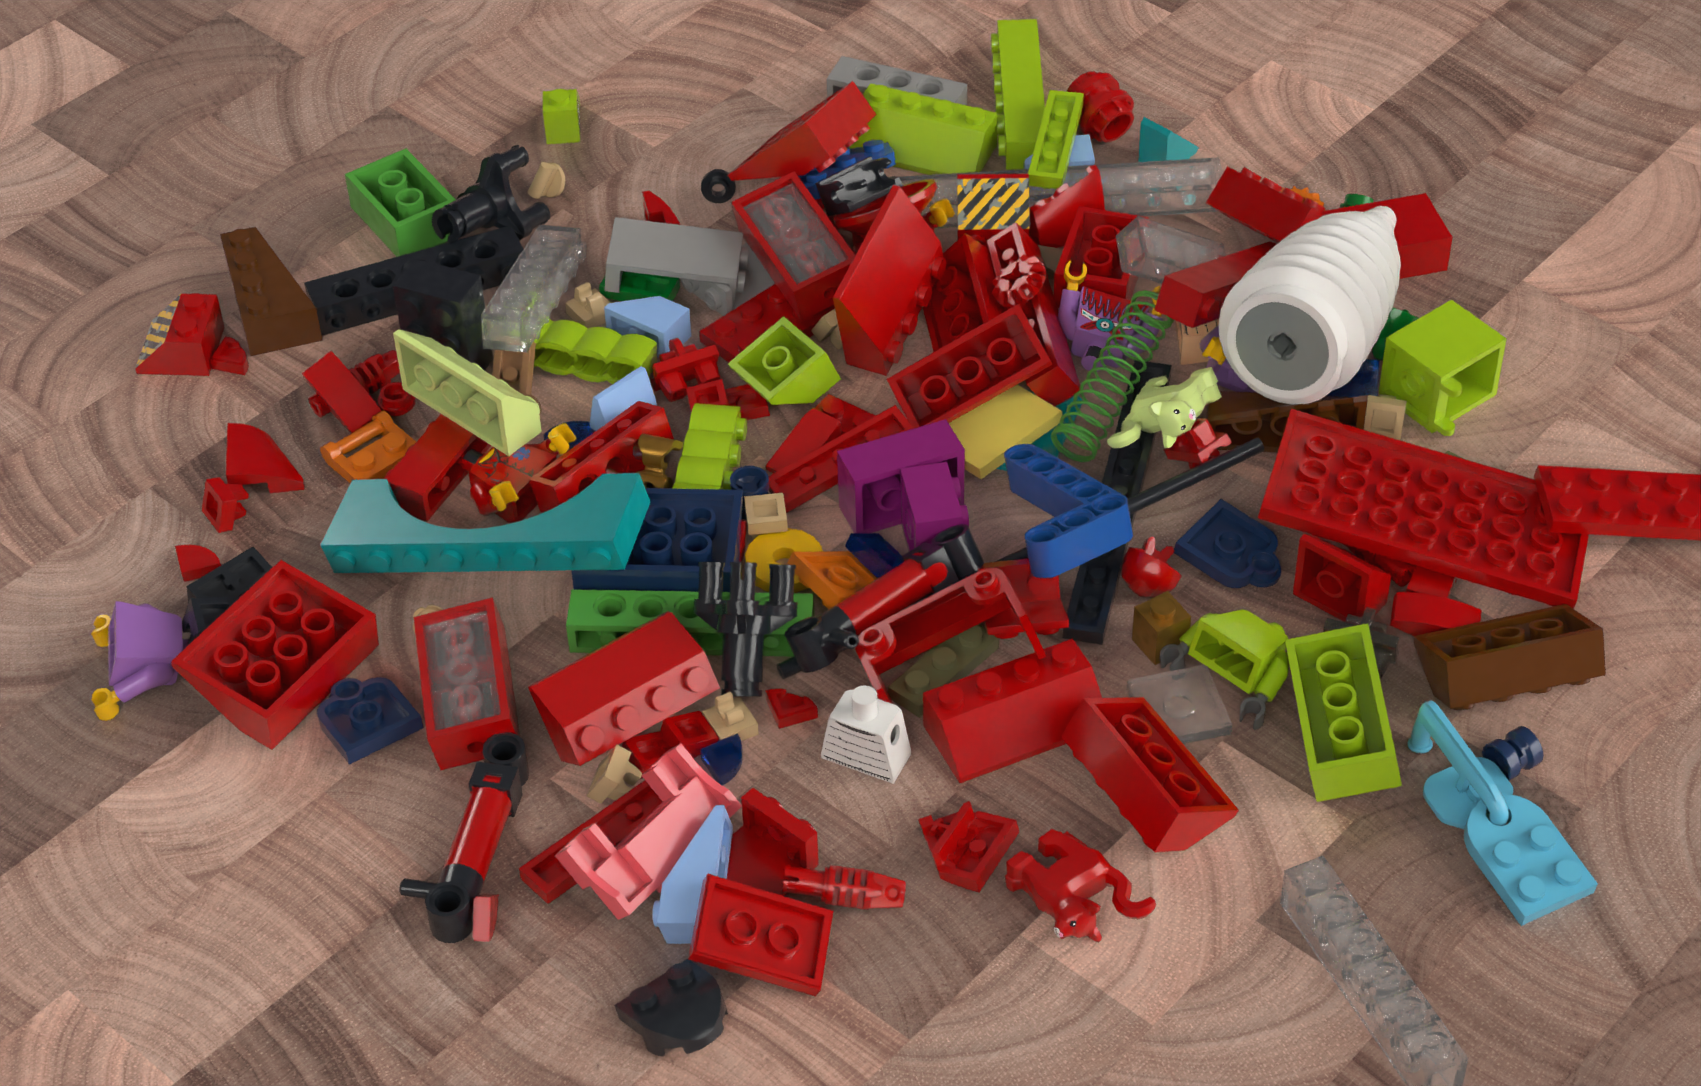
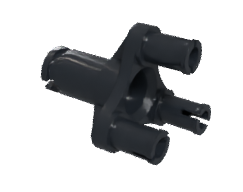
(490, 201)
(743, 619)

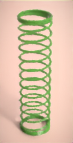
(1083, 433)

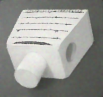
(867, 735)

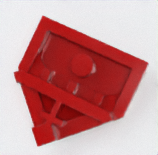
(968, 845)

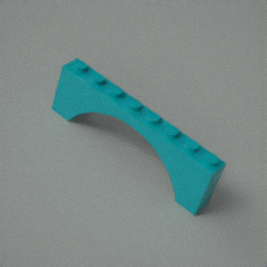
(581, 534)

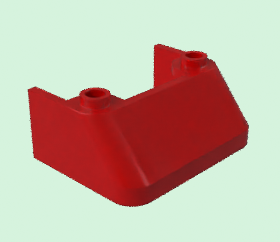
(938, 620)

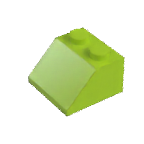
(785, 366)

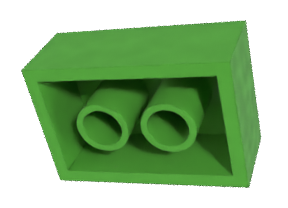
(398, 201)

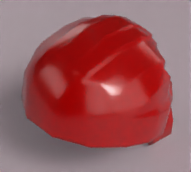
(1148, 570)

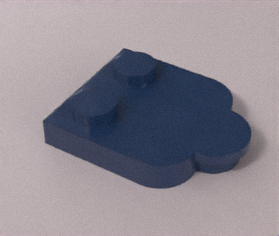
(1231, 548)
(366, 716)

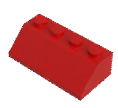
(963, 294)
(970, 370)
(622, 689)
(1008, 710)
(1147, 772)

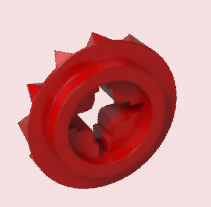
(1024, 288)

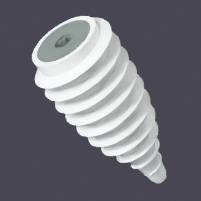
(1313, 306)

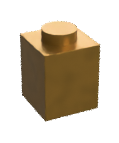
(1159, 624)

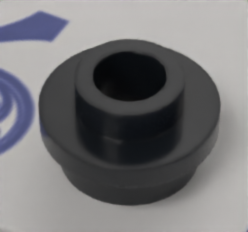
(715, 177)

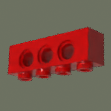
(606, 451)

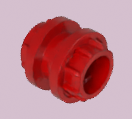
(1105, 106)

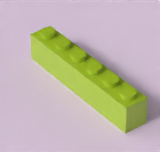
(1017, 89)

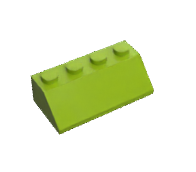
(930, 132)

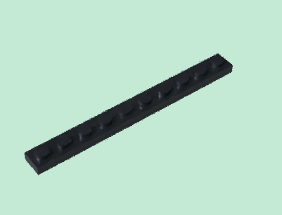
(1099, 577)

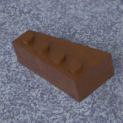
(268, 298)

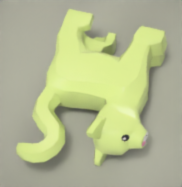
(1167, 408)

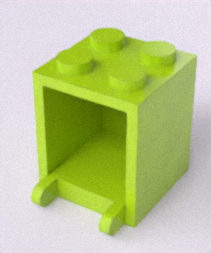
(1442, 366)

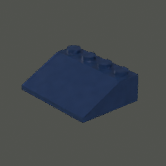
(673, 538)

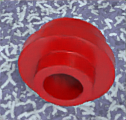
(395, 399)

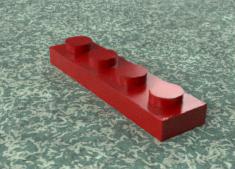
(819, 469)
(545, 872)

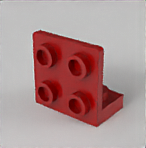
(1037, 596)

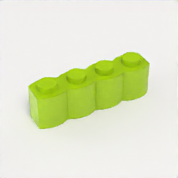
(592, 352)
(711, 447)

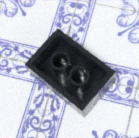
(444, 307)

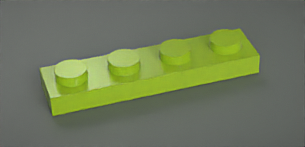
(1055, 139)

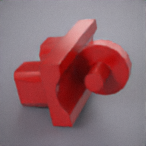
(682, 365)
(1197, 444)

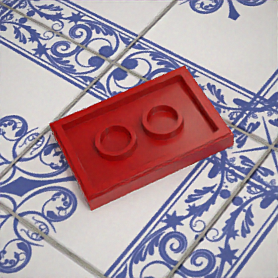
(761, 935)

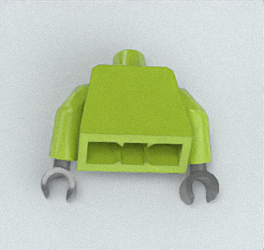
(1241, 651)

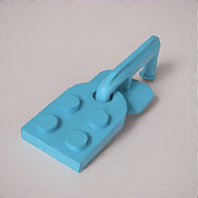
(1522, 860)

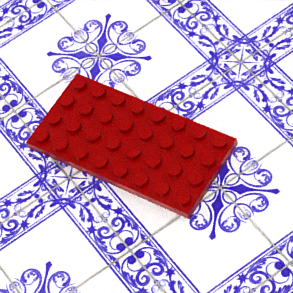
(1421, 509)

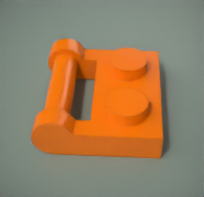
(374, 459)

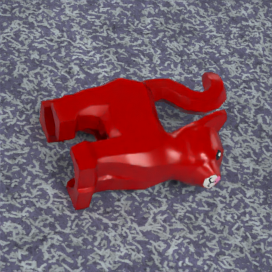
(1068, 883)

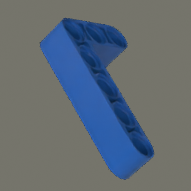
(1085, 511)

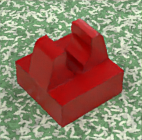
(221, 503)

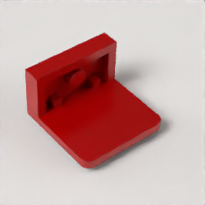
(768, 842)

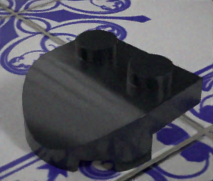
(676, 1010)

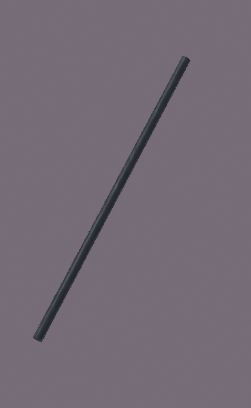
(1137, 502)

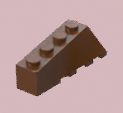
(1255, 416)

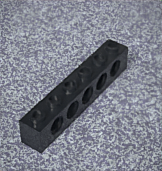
(368, 292)

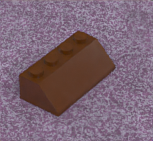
(1511, 656)

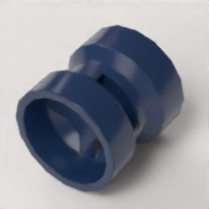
(751, 480)
(1516, 752)

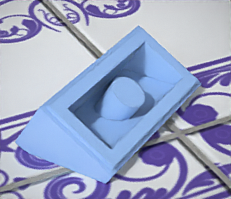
(620, 397)

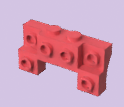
(644, 858)

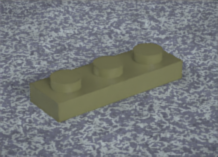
(941, 666)

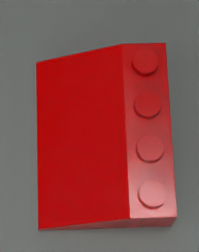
(811, 139)
(887, 285)
(278, 652)

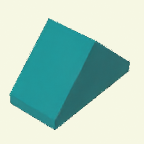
(1162, 144)

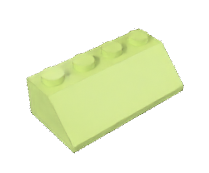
(466, 393)

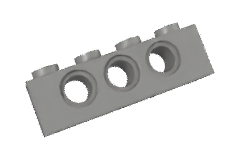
(865, 72)

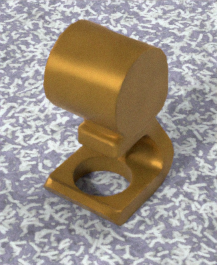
(653, 453)

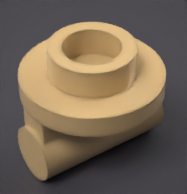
(548, 181)

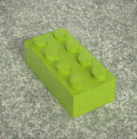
(1342, 713)

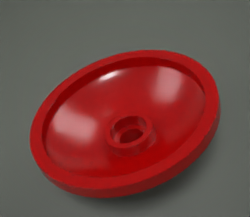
(861, 219)

